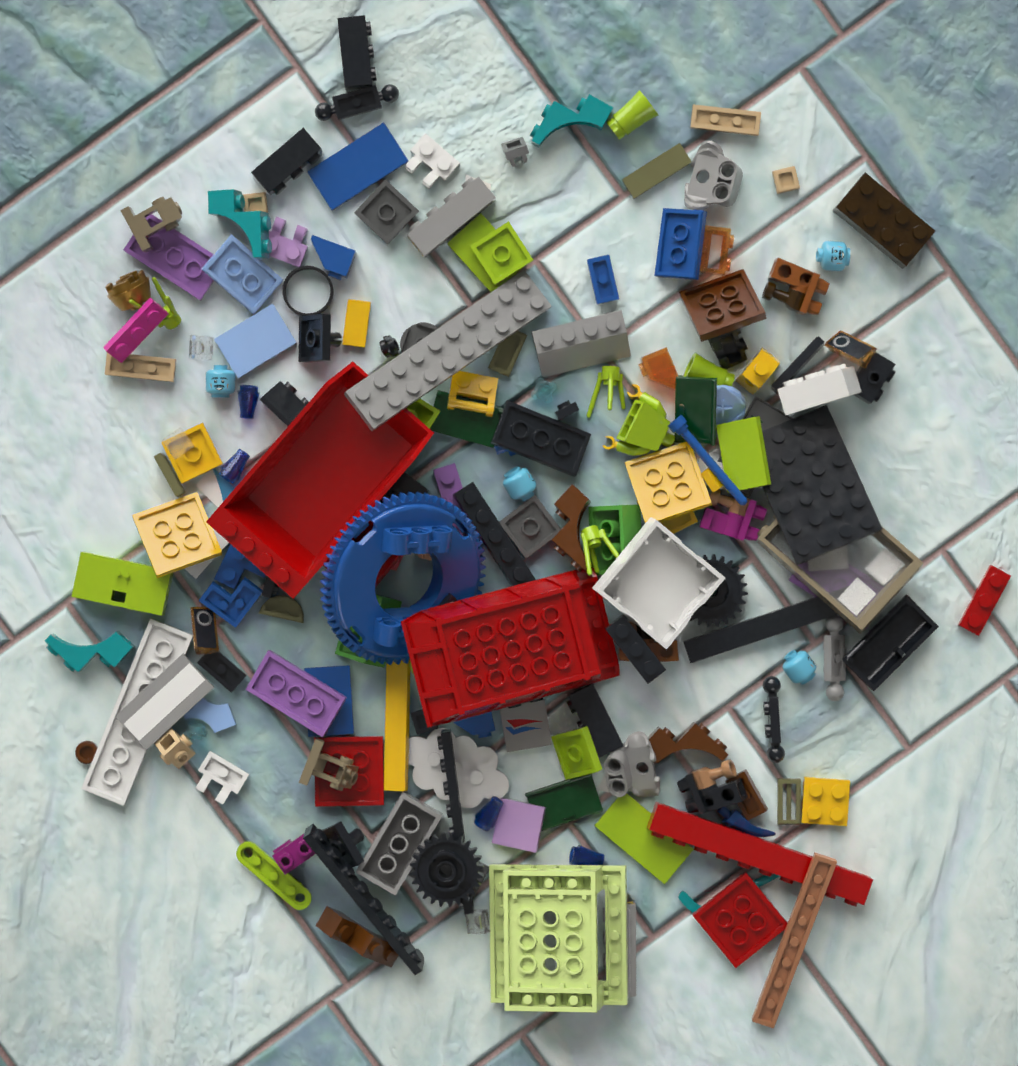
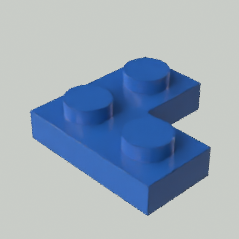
(233, 567)
(231, 606)

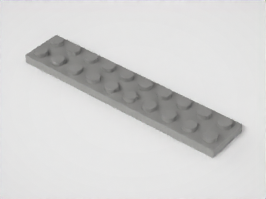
(447, 350)

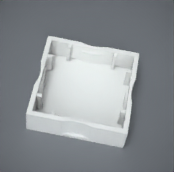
(658, 582)

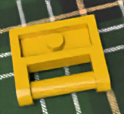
(474, 387)

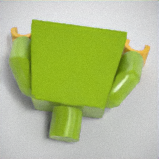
(643, 427)

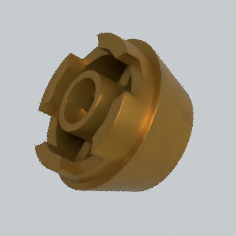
(128, 287)

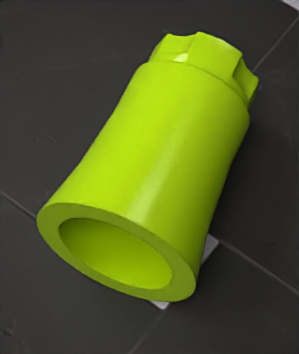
(632, 115)
(703, 368)

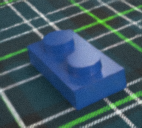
(602, 279)

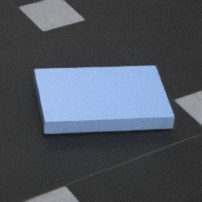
(242, 275)
(255, 341)

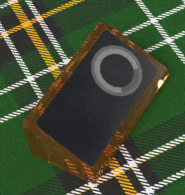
(851, 348)
(204, 630)

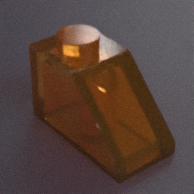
(659, 368)

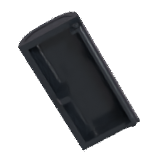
(890, 642)

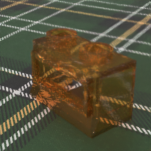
(727, 242)

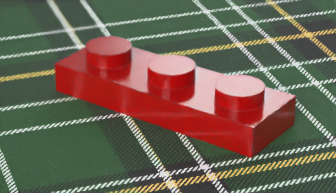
(984, 600)

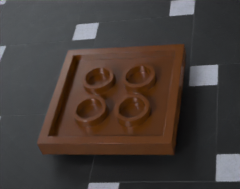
(722, 305)

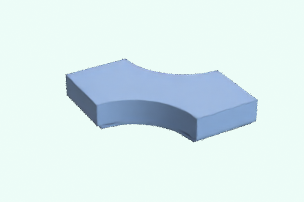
(216, 715)

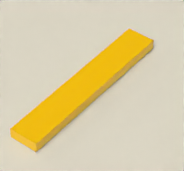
(397, 727)

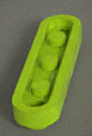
(270, 873)

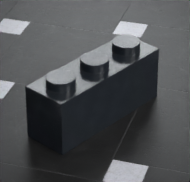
(356, 52)
(287, 162)
(635, 649)
(594, 715)

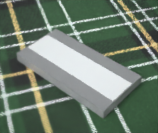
(164, 701)

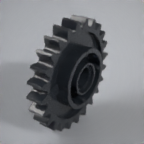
(728, 595)
(456, 855)

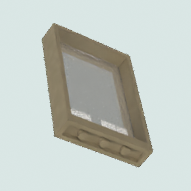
(852, 579)

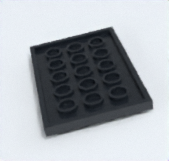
(815, 487)

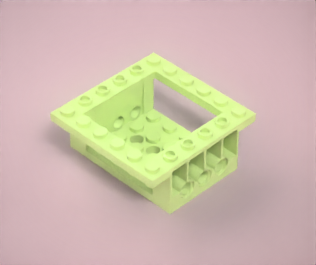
(518, 931)

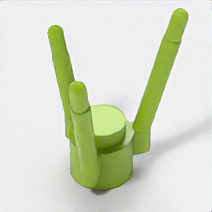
(173, 319)
(611, 377)
(592, 539)

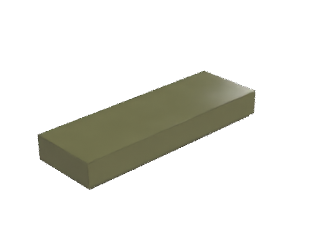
(656, 171)

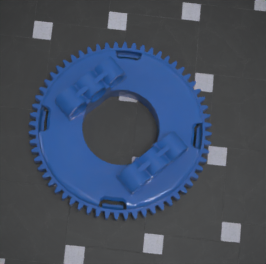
(400, 527)

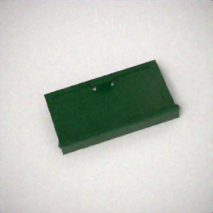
(699, 407)
(463, 423)
(566, 800)

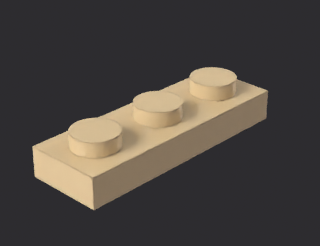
(725, 120)
(142, 367)

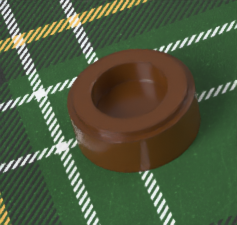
(86, 751)

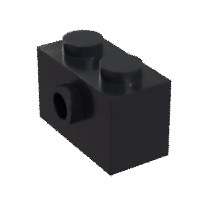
(873, 377)

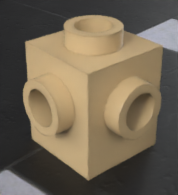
(175, 748)

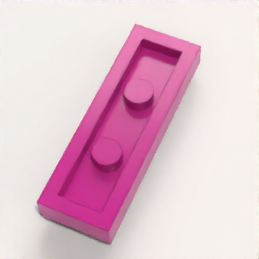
(135, 330)

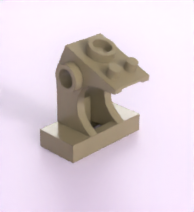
(168, 211)
(316, 762)

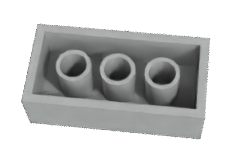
(392, 849)

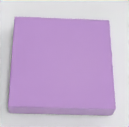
(519, 825)

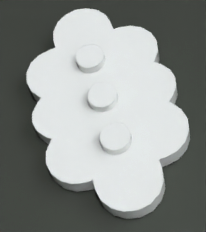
(474, 768)

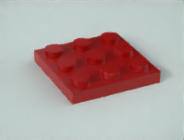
(368, 756)
(740, 919)

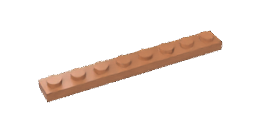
(794, 940)

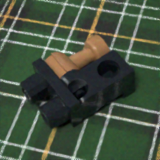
(706, 793)

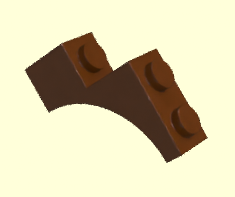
(571, 506)
(693, 738)
(359, 938)

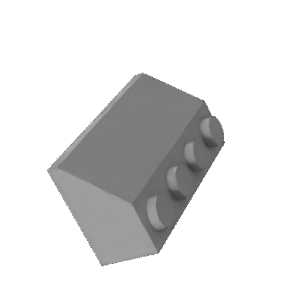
(581, 343)

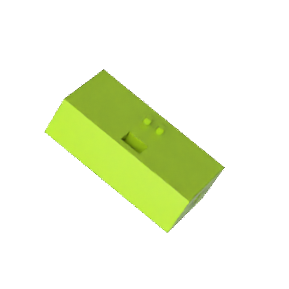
(103, 575)

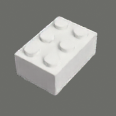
(818, 388)

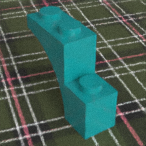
(556, 116)
(254, 223)
(77, 657)

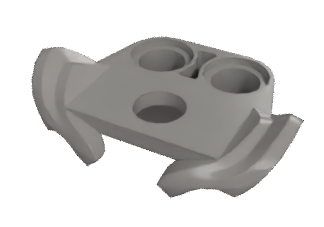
(702, 195)
(635, 750)

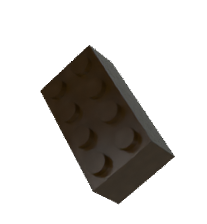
(884, 220)

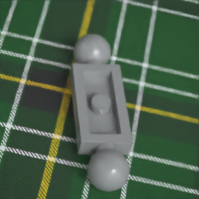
(834, 651)

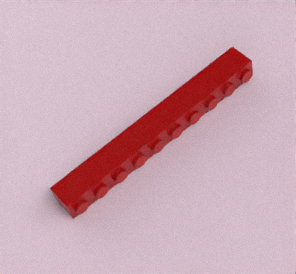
(752, 851)

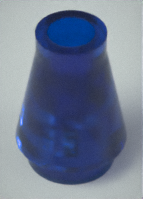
(248, 399)
(233, 468)
(488, 814)
(584, 856)

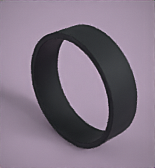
(304, 268)

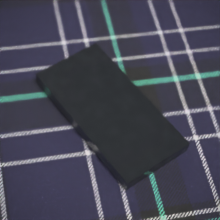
(540, 438)

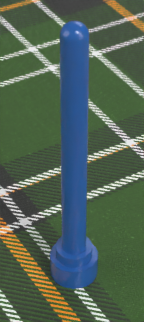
(680, 427)

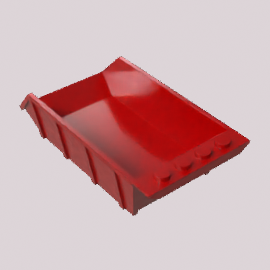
(315, 483)
(509, 646)

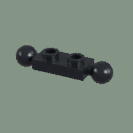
(357, 102)
(771, 708)

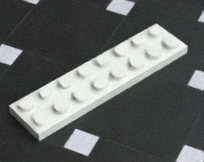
(118, 752)

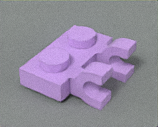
(286, 249)

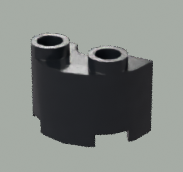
(729, 349)

